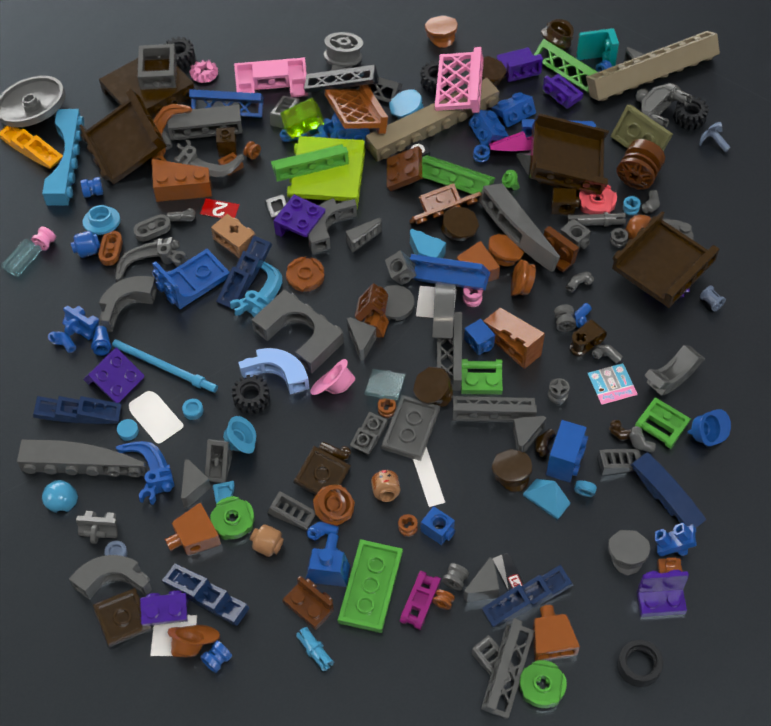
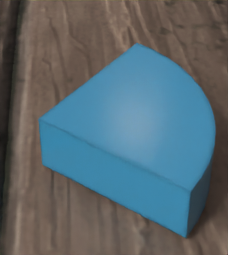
(223, 490)

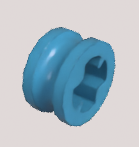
(635, 203)

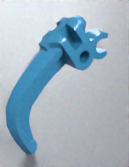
(256, 301)

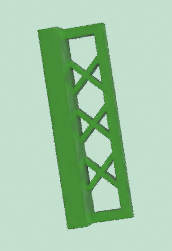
(565, 58)
(310, 162)
(450, 173)

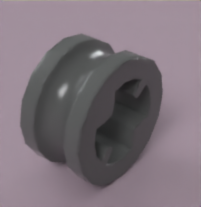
(615, 234)

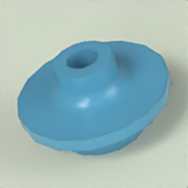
(101, 220)

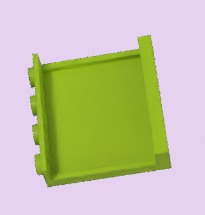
(341, 182)

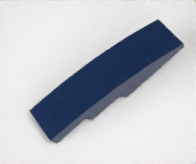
(245, 271)
(77, 411)
(668, 491)
(206, 594)
(526, 597)

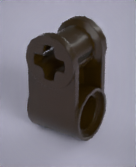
(587, 338)

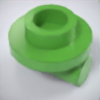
(510, 180)

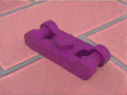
(420, 600)

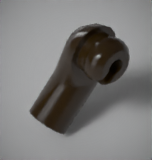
(341, 454)

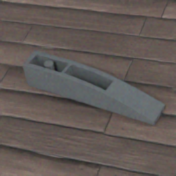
(518, 225)
(75, 459)

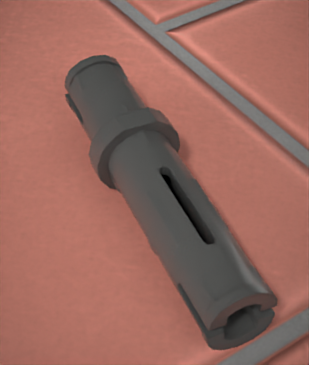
(599, 219)

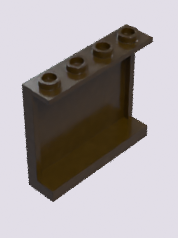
(126, 77)
(123, 139)
(568, 154)
(663, 261)

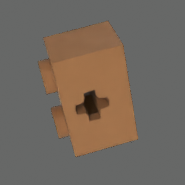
(232, 235)

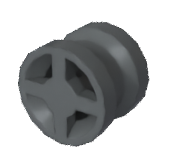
(561, 387)
(455, 576)

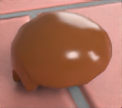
(635, 224)

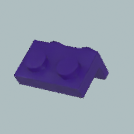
(562, 90)
(164, 608)

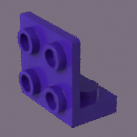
(521, 64)
(298, 217)
(115, 375)
(662, 593)

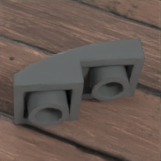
(369, 433)

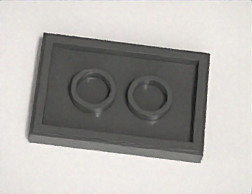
(410, 428)

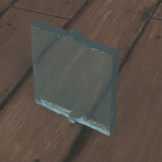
(385, 384)

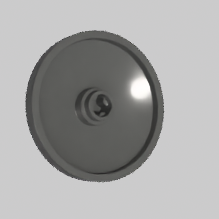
(31, 101)

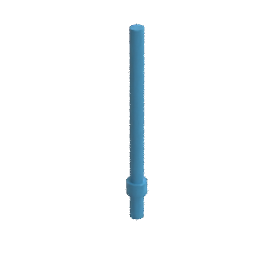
(196, 380)

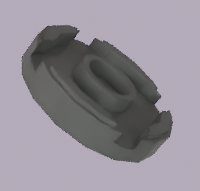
(399, 302)

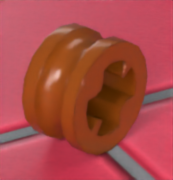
(252, 150)
(386, 413)
(411, 530)
(443, 599)

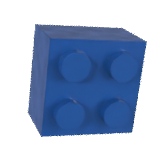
(567, 451)

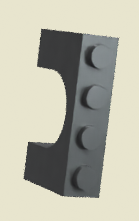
(288, 309)

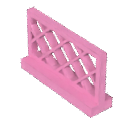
(472, 93)

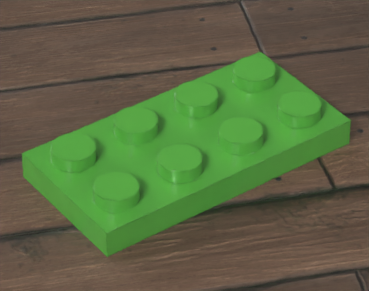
(370, 586)

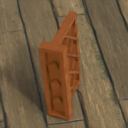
(368, 104)

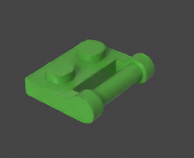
(481, 382)
(665, 417)

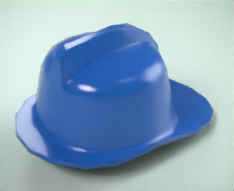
(711, 427)

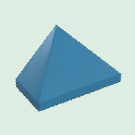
(548, 497)

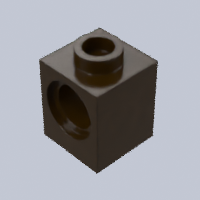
(226, 141)
(564, 201)

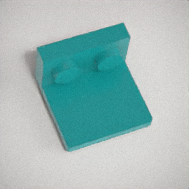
(598, 44)

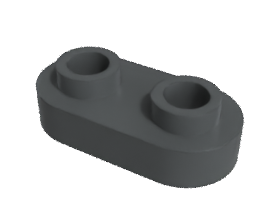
(151, 227)

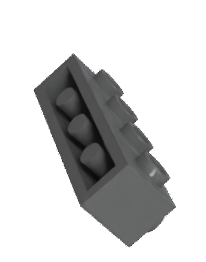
(204, 119)

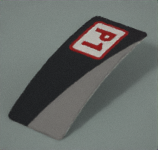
(508, 571)

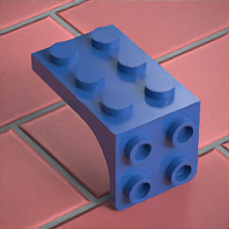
(190, 279)

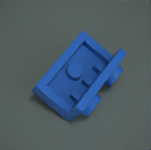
(515, 108)
(487, 127)
(341, 133)

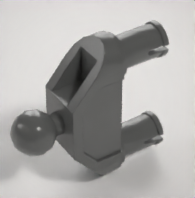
(659, 99)

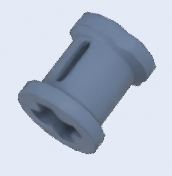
(712, 298)

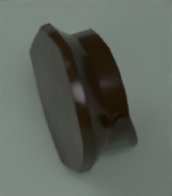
(559, 33)
(493, 70)
(459, 223)
(433, 386)
(512, 469)

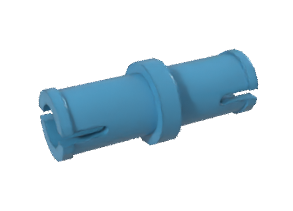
(315, 649)

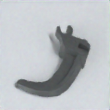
(189, 156)
(161, 247)

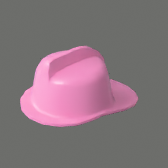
(335, 380)

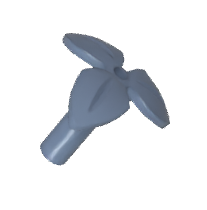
(713, 131)

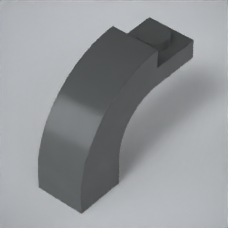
(319, 237)
(125, 292)
(443, 310)
(676, 371)
(109, 568)

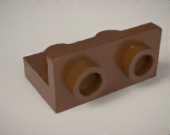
(565, 248)
(372, 299)
(309, 603)

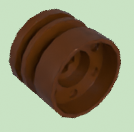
(641, 164)

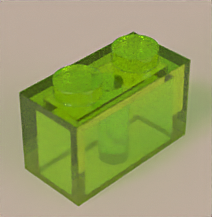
(302, 118)

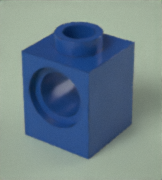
(479, 337)
(434, 518)

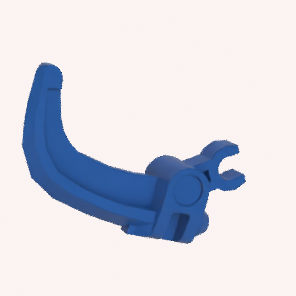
(159, 477)

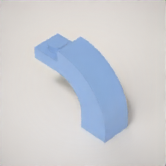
(279, 363)

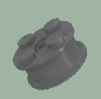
(343, 49)

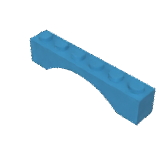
(58, 185)

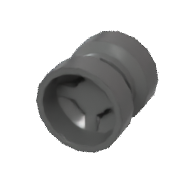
(564, 316)

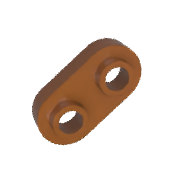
(110, 249)

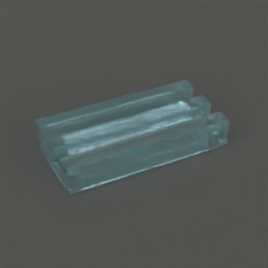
(18, 256)

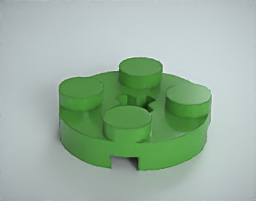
(237, 528)
(542, 697)

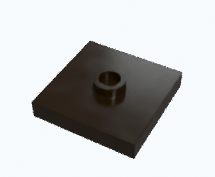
(320, 471)
(120, 617)

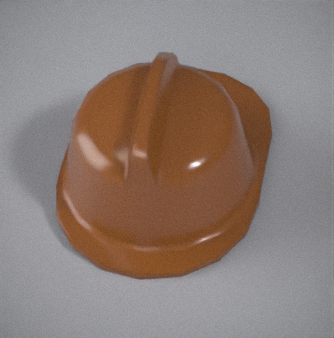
(190, 639)

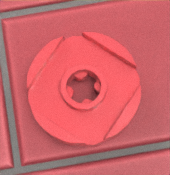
(591, 206)

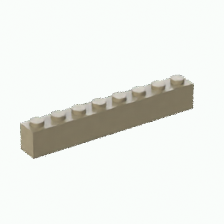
(653, 65)
(425, 123)

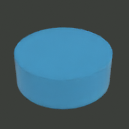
(192, 409)
(127, 429)
(585, 488)

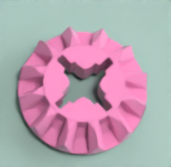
(207, 75)

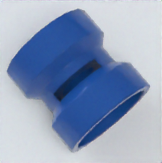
(91, 187)
(216, 656)

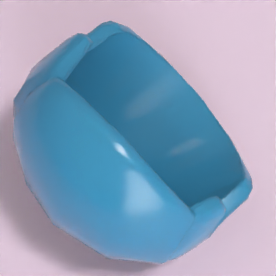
(59, 496)

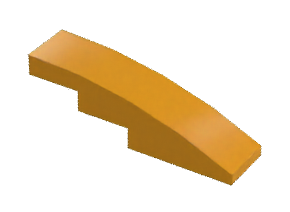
(31, 146)

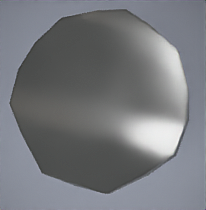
(628, 551)

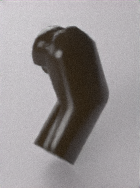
(618, 431)
(541, 442)

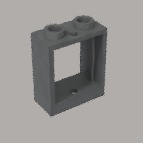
(166, 78)

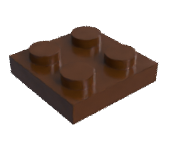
(404, 168)

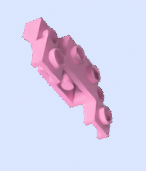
(272, 74)

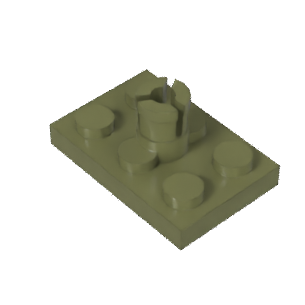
(636, 125)

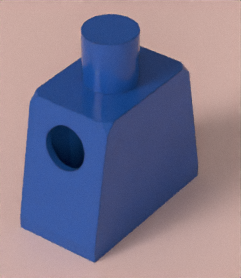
(328, 567)

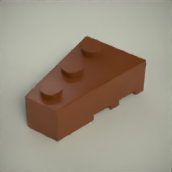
(180, 181)
(516, 337)

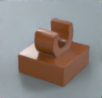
(378, 321)
(669, 564)

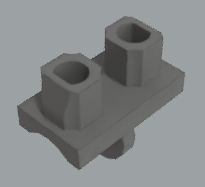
(97, 527)

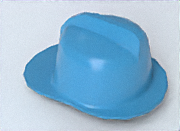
(240, 435)

